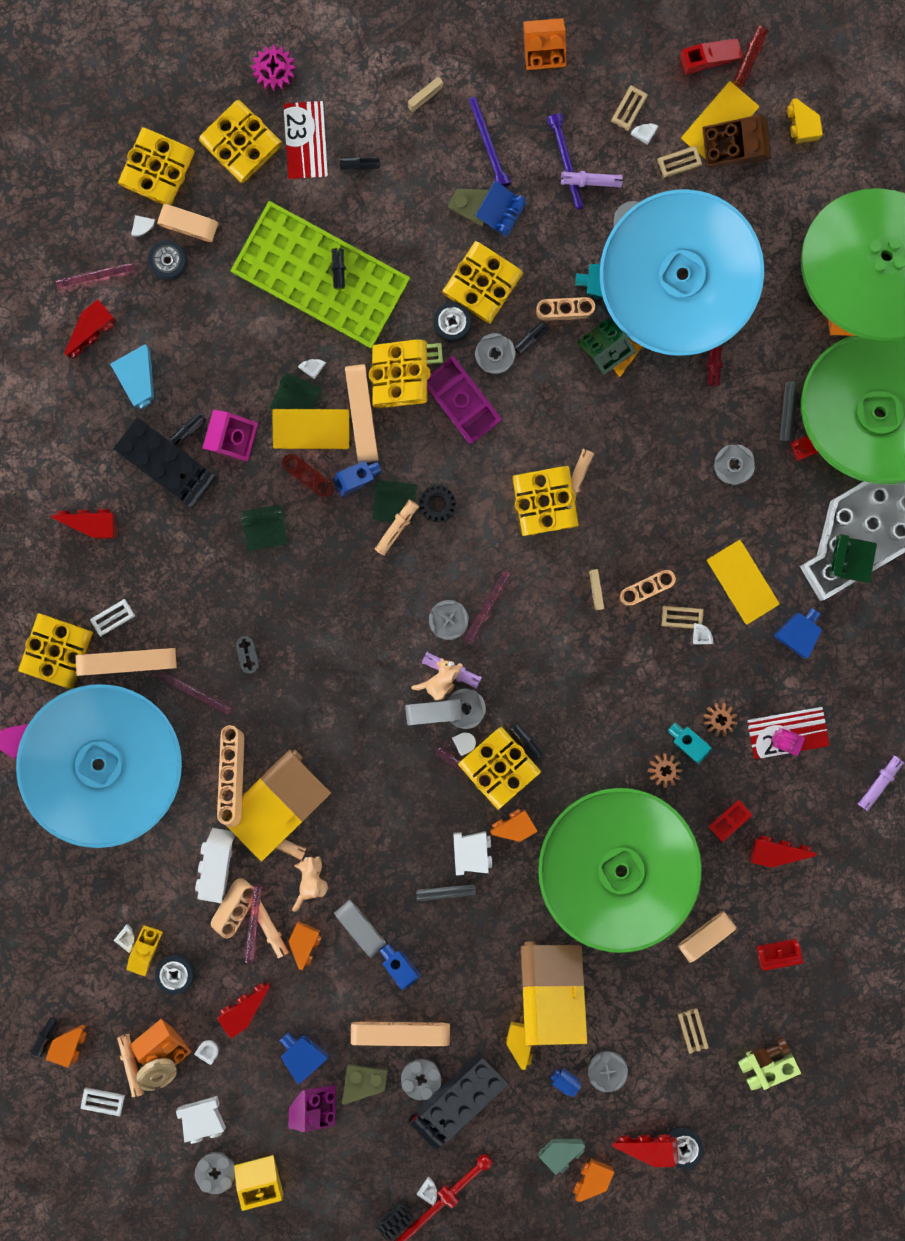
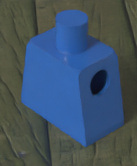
(348, 481)
(800, 633)
(407, 972)
(301, 1056)

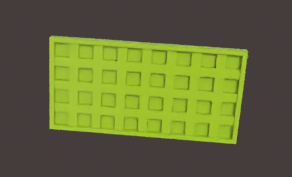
(294, 265)

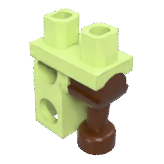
(769, 1072)

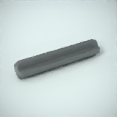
(788, 411)
(446, 892)

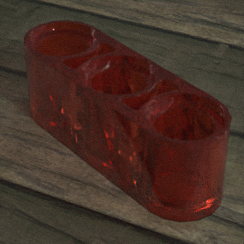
(298, 472)

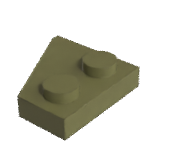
(467, 203)
(363, 1082)

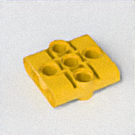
(221, 141)
(175, 159)
(504, 277)
(386, 361)
(529, 483)
(36, 666)
(475, 761)

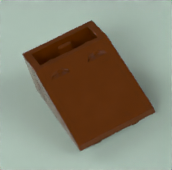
(737, 141)

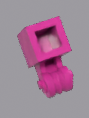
(787, 741)

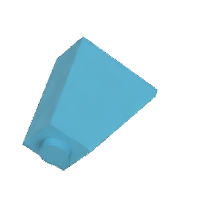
(136, 376)

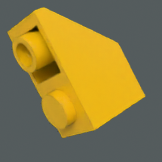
(805, 122)
(144, 950)
(516, 1044)

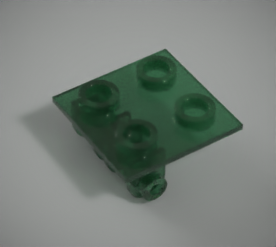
(295, 394)
(391, 499)
(264, 527)

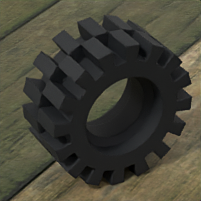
(440, 491)
(394, 1221)

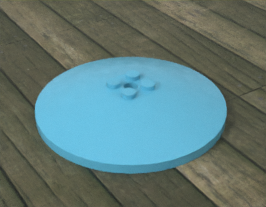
(675, 233)
(108, 803)

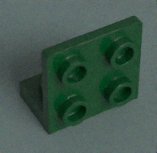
(606, 346)
(852, 559)

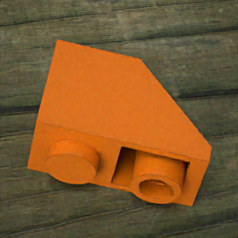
(515, 828)
(301, 943)
(65, 1046)
(594, 1180)

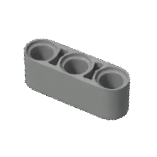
(433, 712)
(360, 928)

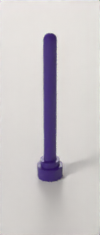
(556, 123)
(500, 176)

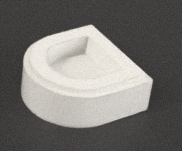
(464, 742)
(207, 1051)

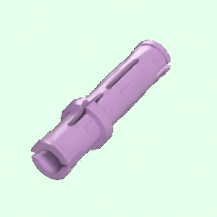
(583, 178)
(464, 676)
(880, 783)

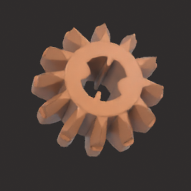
(717, 726)
(663, 763)

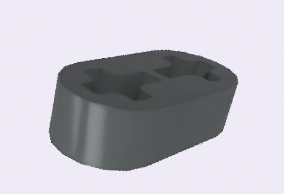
(242, 654)

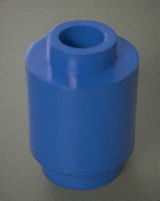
(566, 1082)

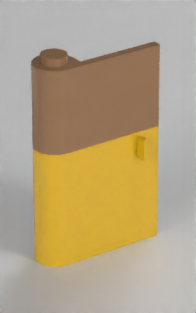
(278, 804)
(553, 994)

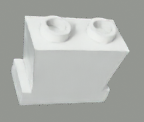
(472, 853)
(201, 1120)

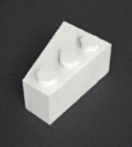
(215, 865)

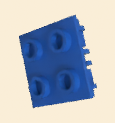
(501, 208)

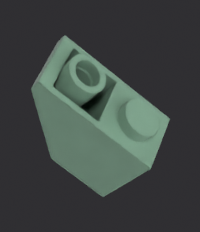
(560, 1152)

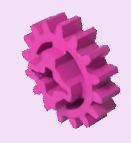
(281, 68)

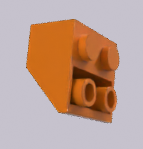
(545, 43)
(158, 1043)

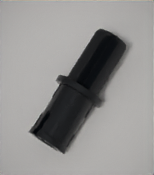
(359, 163)
(338, 268)
(531, 337)
(187, 429)
(526, 742)
(45, 1037)

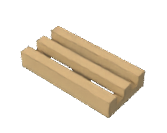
(425, 94)
(621, 123)
(661, 160)
(596, 589)
(666, 616)
(697, 1047)

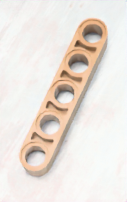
(361, 413)
(126, 661)
(225, 768)
(400, 1033)

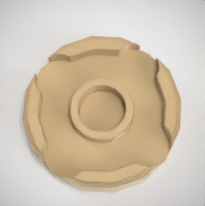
(156, 1073)

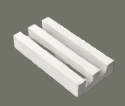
(127, 609)
(120, 1097)

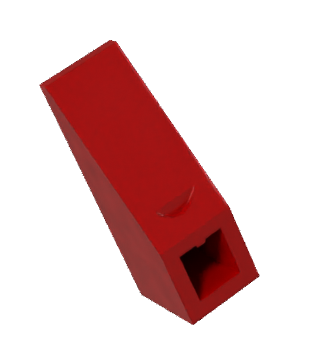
(710, 55)
(90, 324)
(96, 525)
(774, 854)
(239, 1016)
(653, 1151)

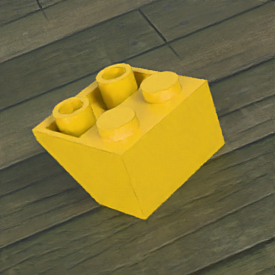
(258, 1182)

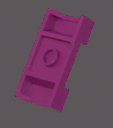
(462, 401)

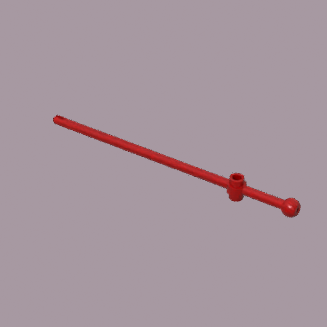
(448, 1196)

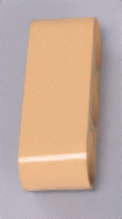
(187, 223)
(573, 303)
(656, 584)
(233, 908)
(706, 936)

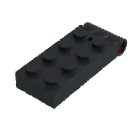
(164, 463)
(457, 1101)

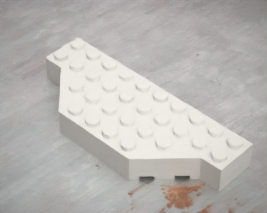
(863, 513)

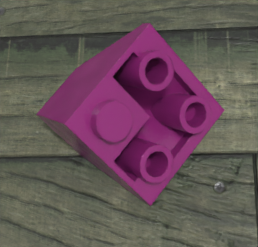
(313, 1109)

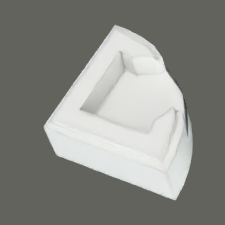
(644, 132)
(142, 226)
(312, 367)
(702, 635)
(126, 938)
(428, 1191)

